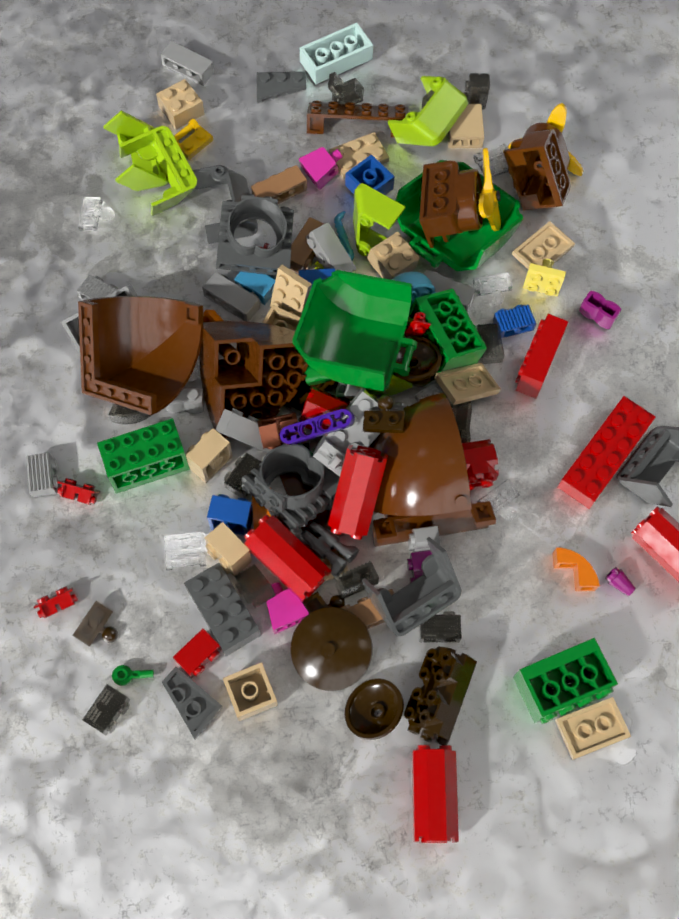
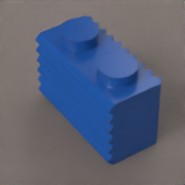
(515, 320)

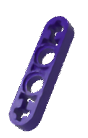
(316, 424)

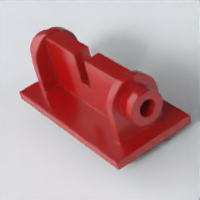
(417, 326)
(71, 488)
(47, 604)

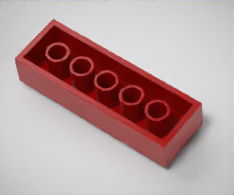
(606, 452)

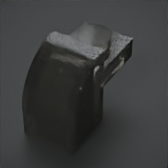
(345, 91)

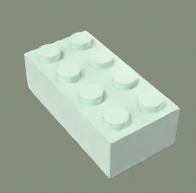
(336, 53)

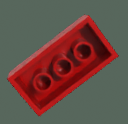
(540, 355)

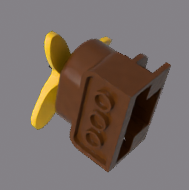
(541, 163)
(456, 200)

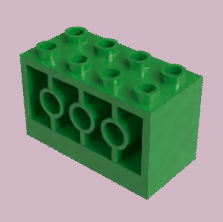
(450, 329)
(143, 456)
(579, 667)

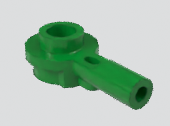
(124, 675)

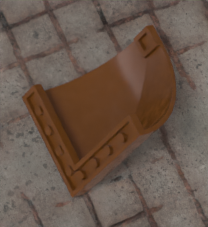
(138, 349)

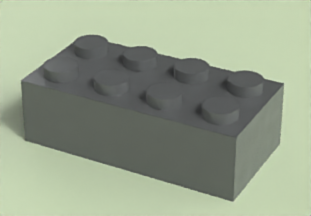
(222, 609)

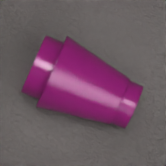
(620, 581)

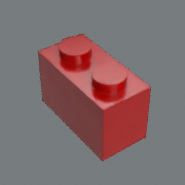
(197, 653)

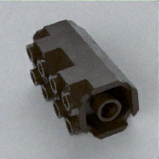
(437, 703)

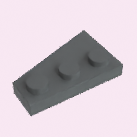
(276, 83)
(192, 701)

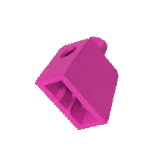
(320, 166)
(285, 609)

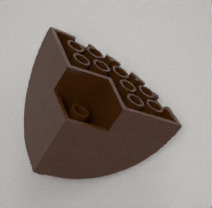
(248, 368)
(424, 463)

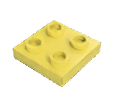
(544, 278)

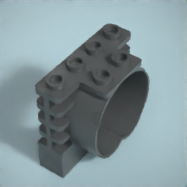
(254, 259)
(299, 509)

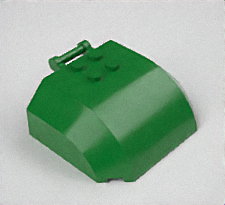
(464, 249)
(356, 329)

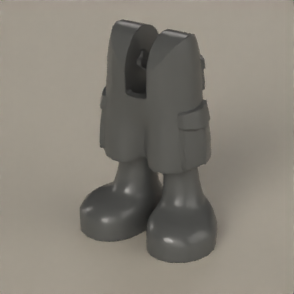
(327, 541)

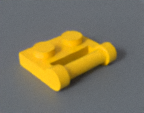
(196, 141)

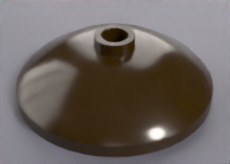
(424, 360)
(366, 704)

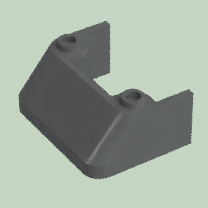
(237, 186)
(650, 465)
(421, 597)

